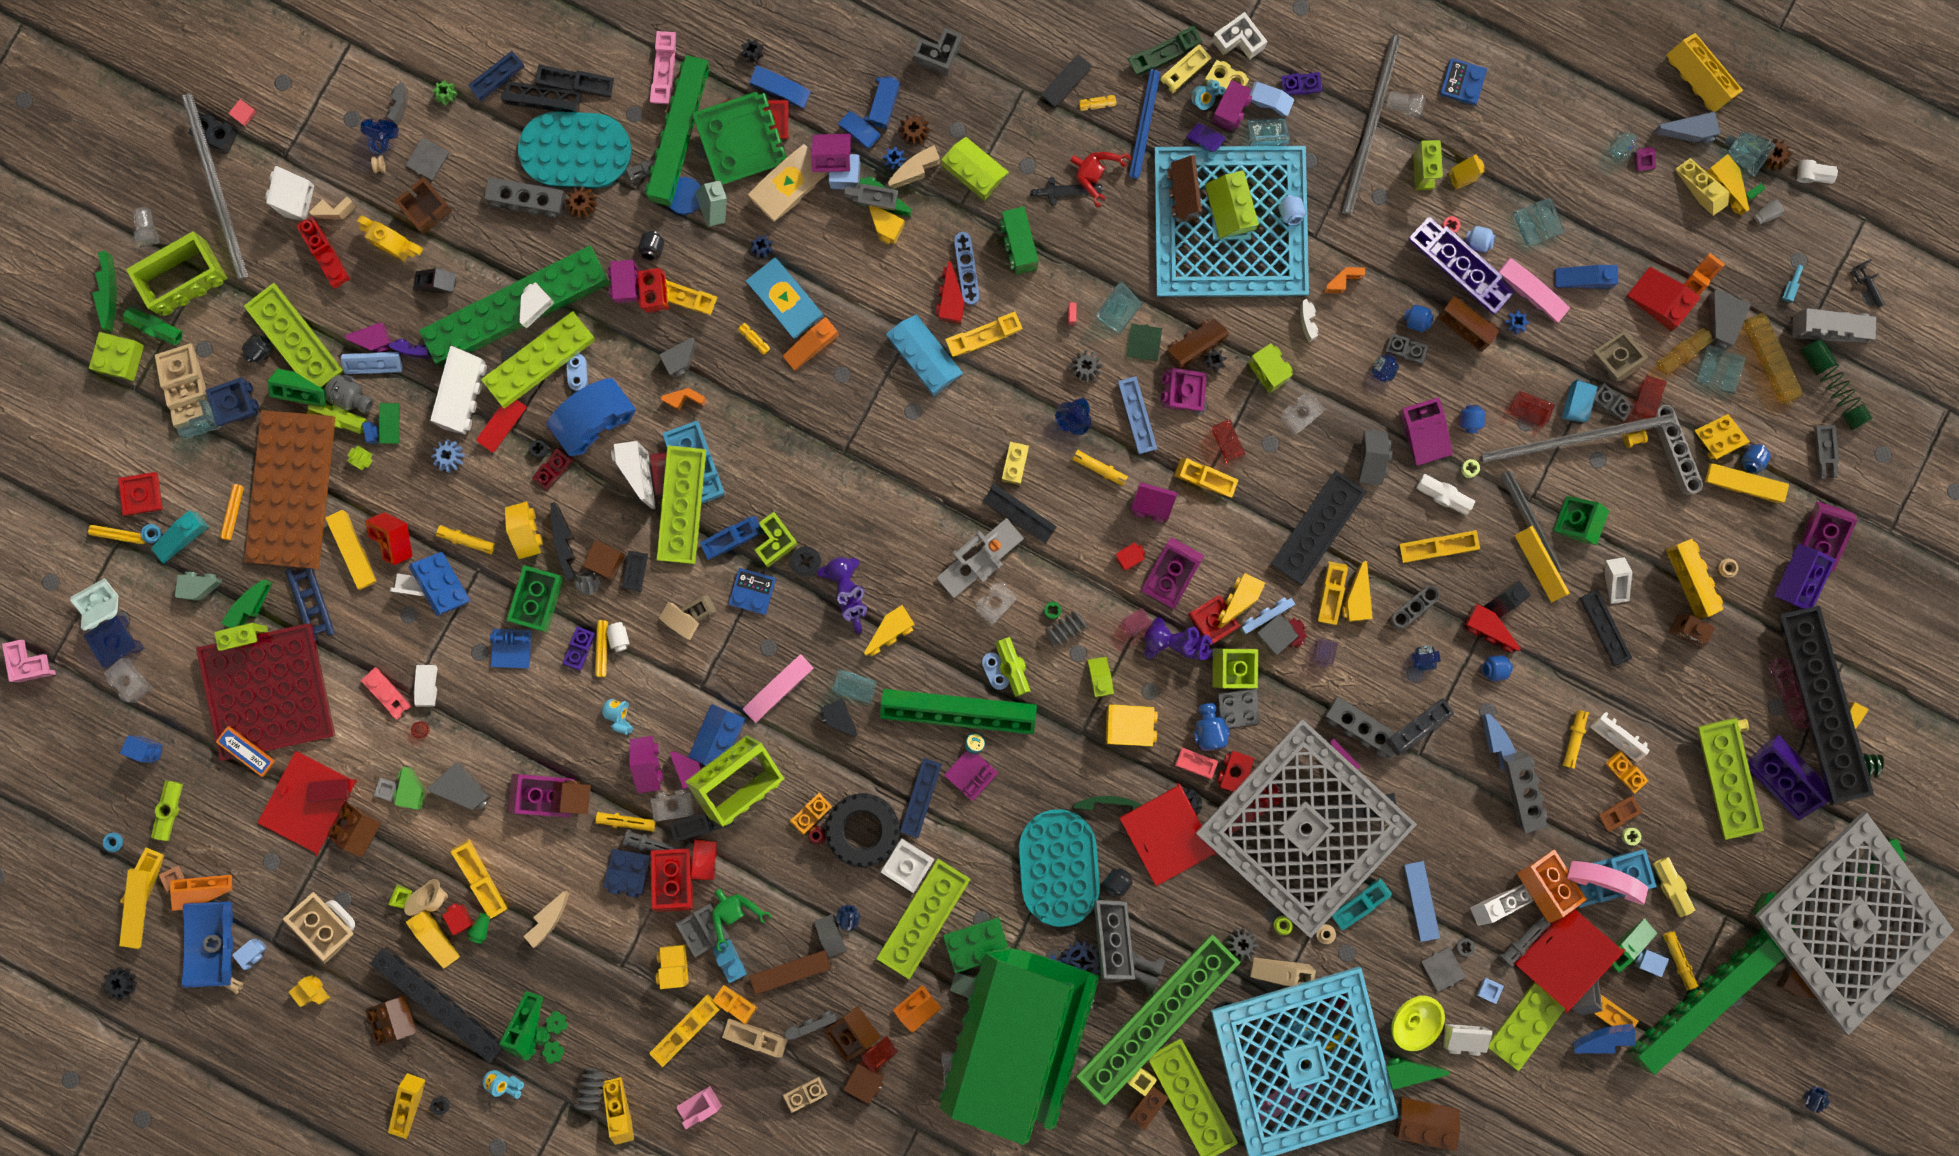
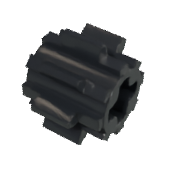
(752, 45)
(1209, 357)

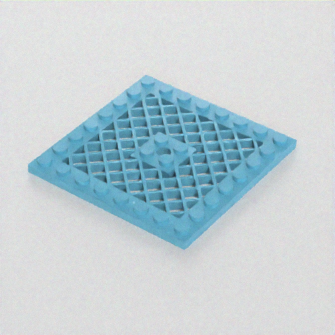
(1241, 285)
(1313, 1131)

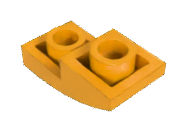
(1626, 772)
(810, 814)

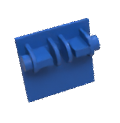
(510, 648)

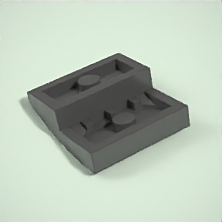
(699, 931)

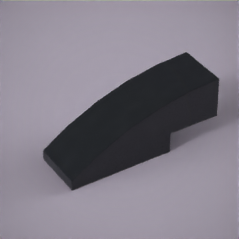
(694, 827)

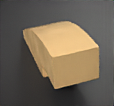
(914, 168)
(547, 920)
(755, 1038)

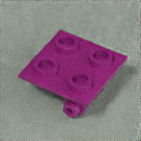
(971, 774)

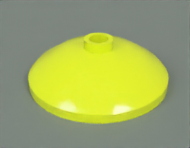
(1418, 1023)

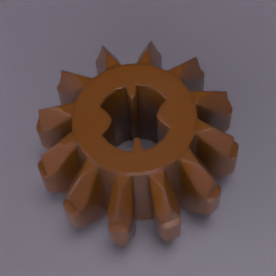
(907, 126)
(1781, 158)
(576, 198)

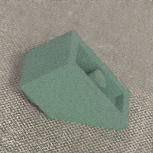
(712, 203)
(963, 984)

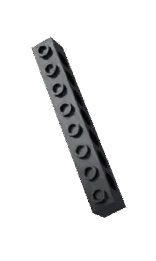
(437, 1004)

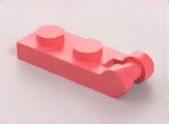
(385, 692)

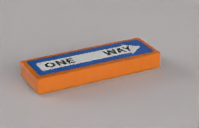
(245, 751)

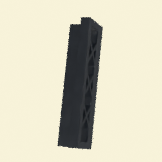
(541, 102)
(1019, 514)

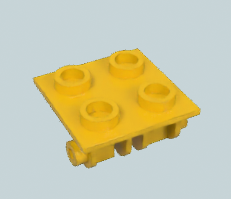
(1721, 437)

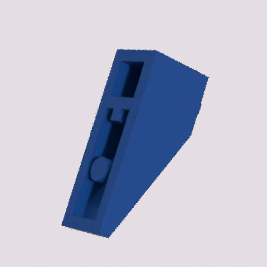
(1587, 277)

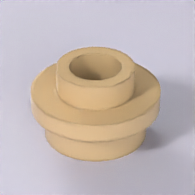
(1733, 568)
(1319, 934)

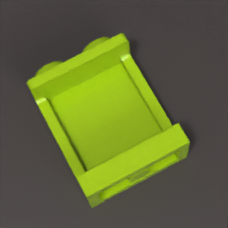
(1427, 164)
(238, 635)

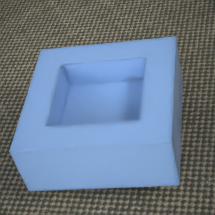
(1490, 990)

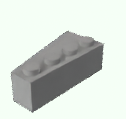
(1834, 326)

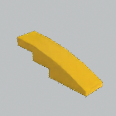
(685, 1030)

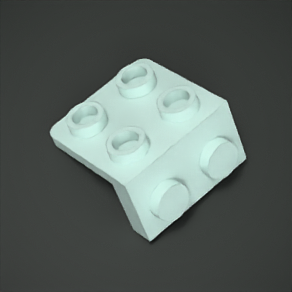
(96, 604)

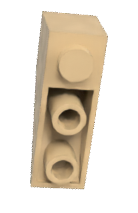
(1282, 971)

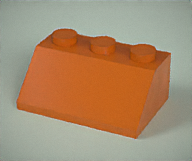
(1550, 888)

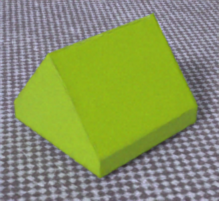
(400, 896)

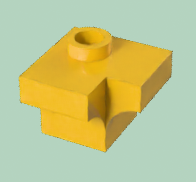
(309, 990)

